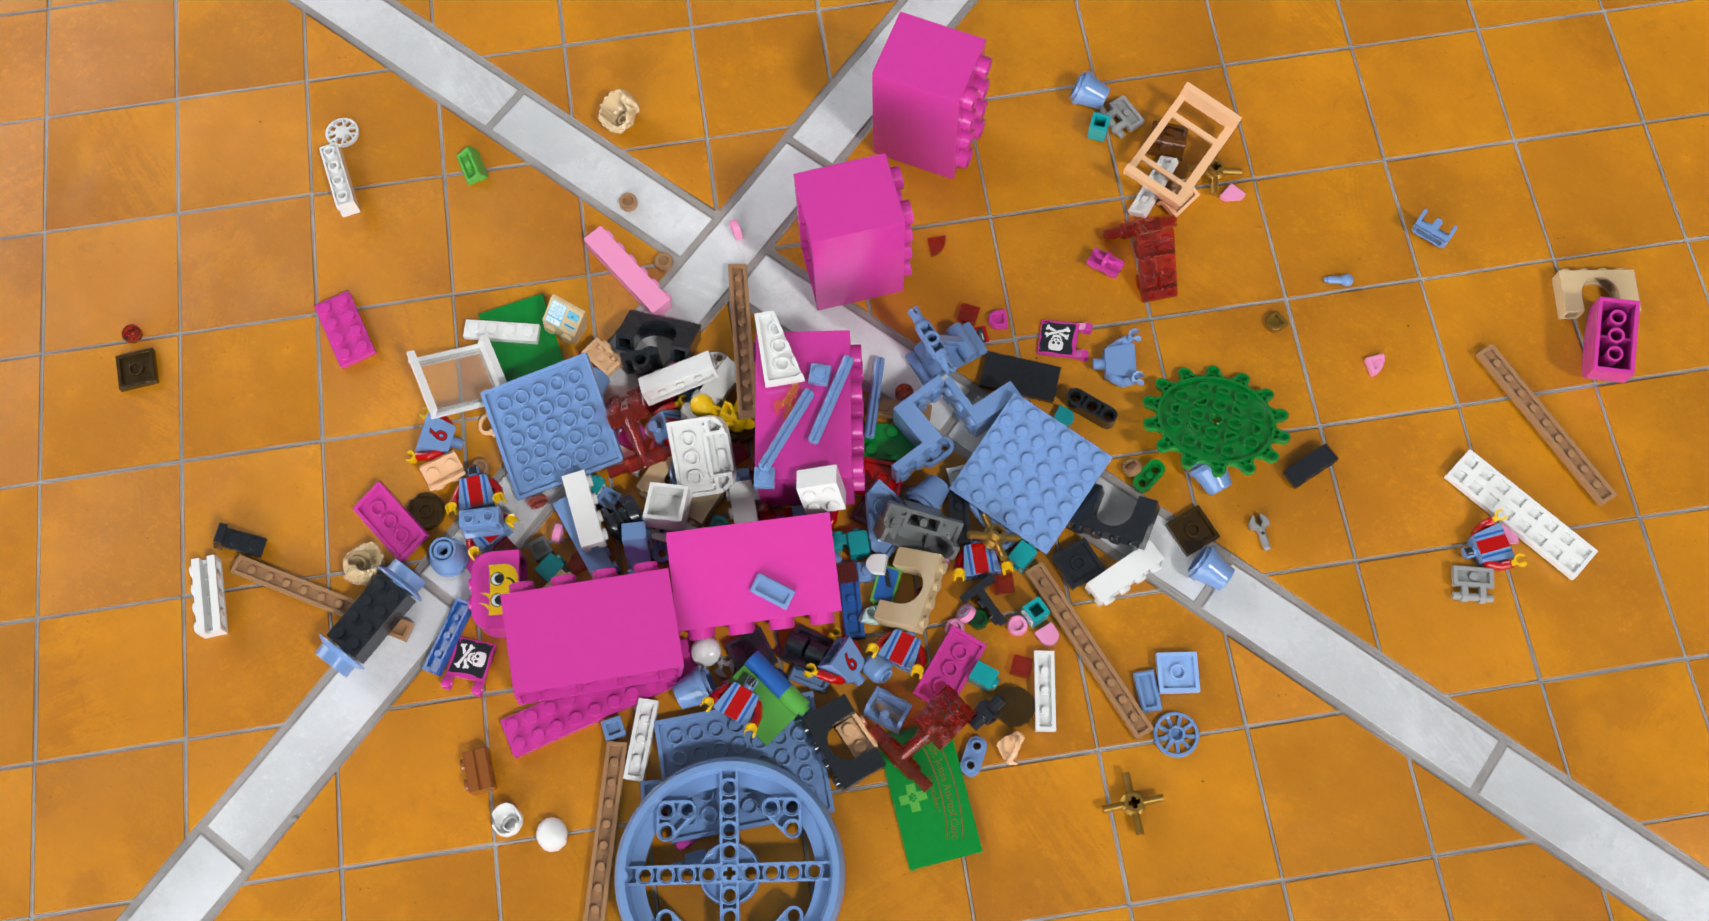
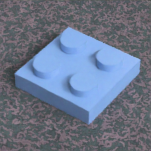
(1177, 672)

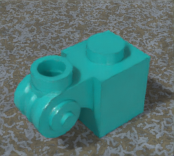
(855, 541)

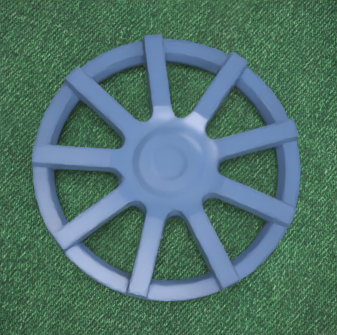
(1176, 735)

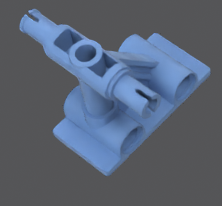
(945, 352)

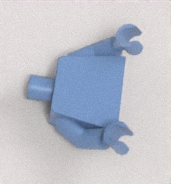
(1120, 361)

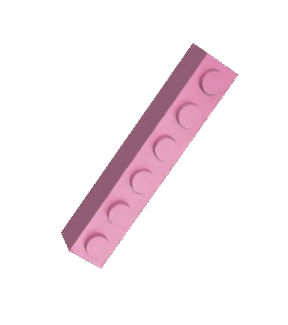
(627, 272)

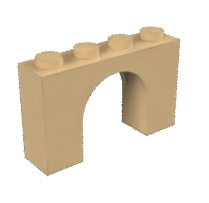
(1569, 284)
(701, 507)
(914, 614)

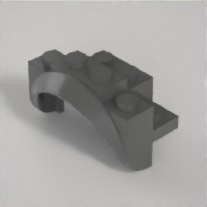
(918, 528)

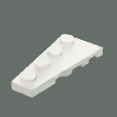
(776, 355)

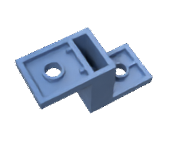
(982, 414)
(917, 429)

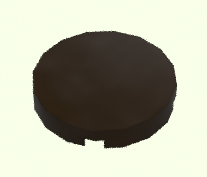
(427, 510)
(1018, 707)

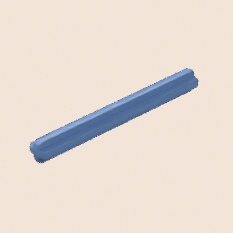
(874, 397)
(831, 399)
(786, 430)

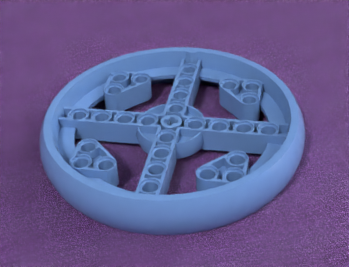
(713, 774)

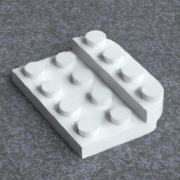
(702, 454)

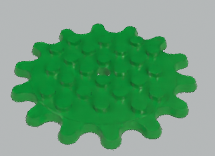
(1244, 417)

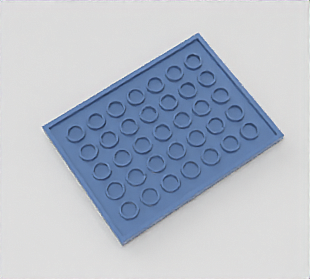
(715, 735)

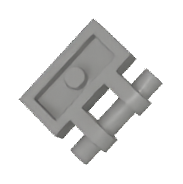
(1127, 115)
(1472, 577)

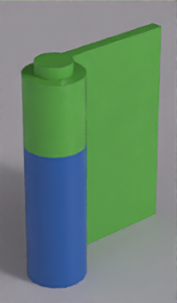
(779, 697)

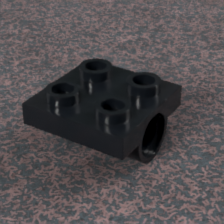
(641, 361)
(805, 647)

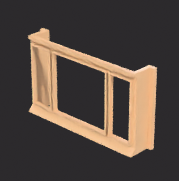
(1209, 107)

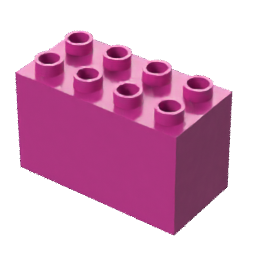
(929, 95)
(854, 230)
(843, 435)
(719, 564)
(591, 633)

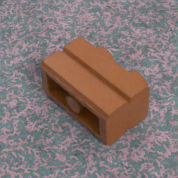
(478, 771)

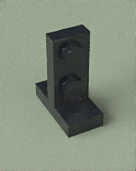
(238, 541)
(984, 600)

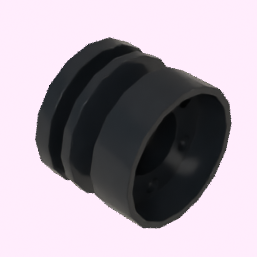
(627, 513)

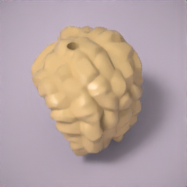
(618, 111)
(362, 563)

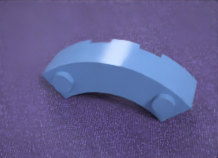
(636, 543)

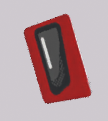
(982, 333)

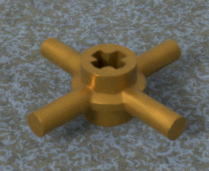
(1216, 171)
(994, 536)
(1129, 810)

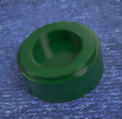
(980, 620)

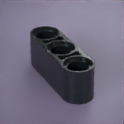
(1086, 400)
(1310, 466)

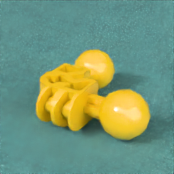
(703, 405)

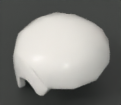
(706, 651)
(507, 820)
(552, 834)

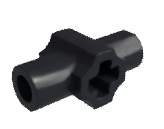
(987, 712)

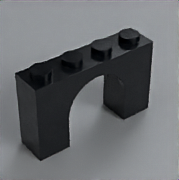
(641, 325)
(1133, 532)
(845, 772)

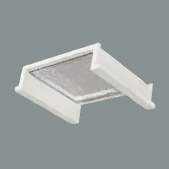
(456, 377)

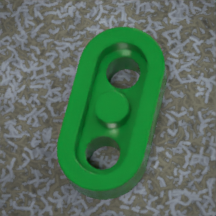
(1148, 477)

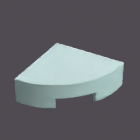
(868, 614)

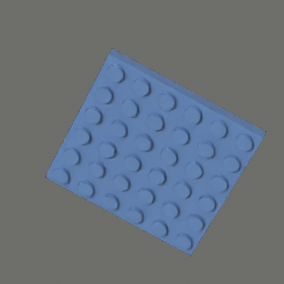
(551, 426)
(1030, 473)

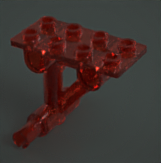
(1154, 253)
(627, 412)
(937, 724)

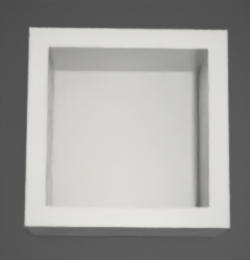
(821, 489)
(667, 506)

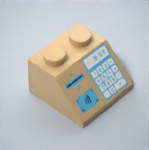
(565, 320)

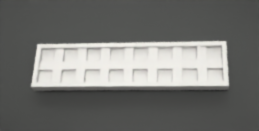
(1525, 516)

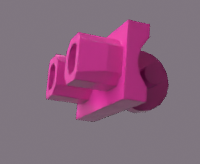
(1105, 263)

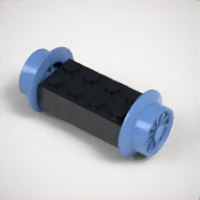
(371, 618)

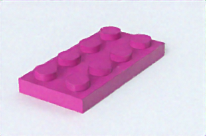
(345, 329)
(391, 522)
(950, 664)

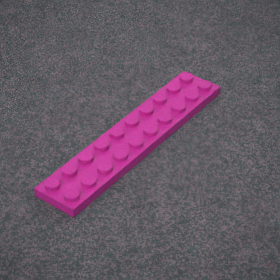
(567, 715)

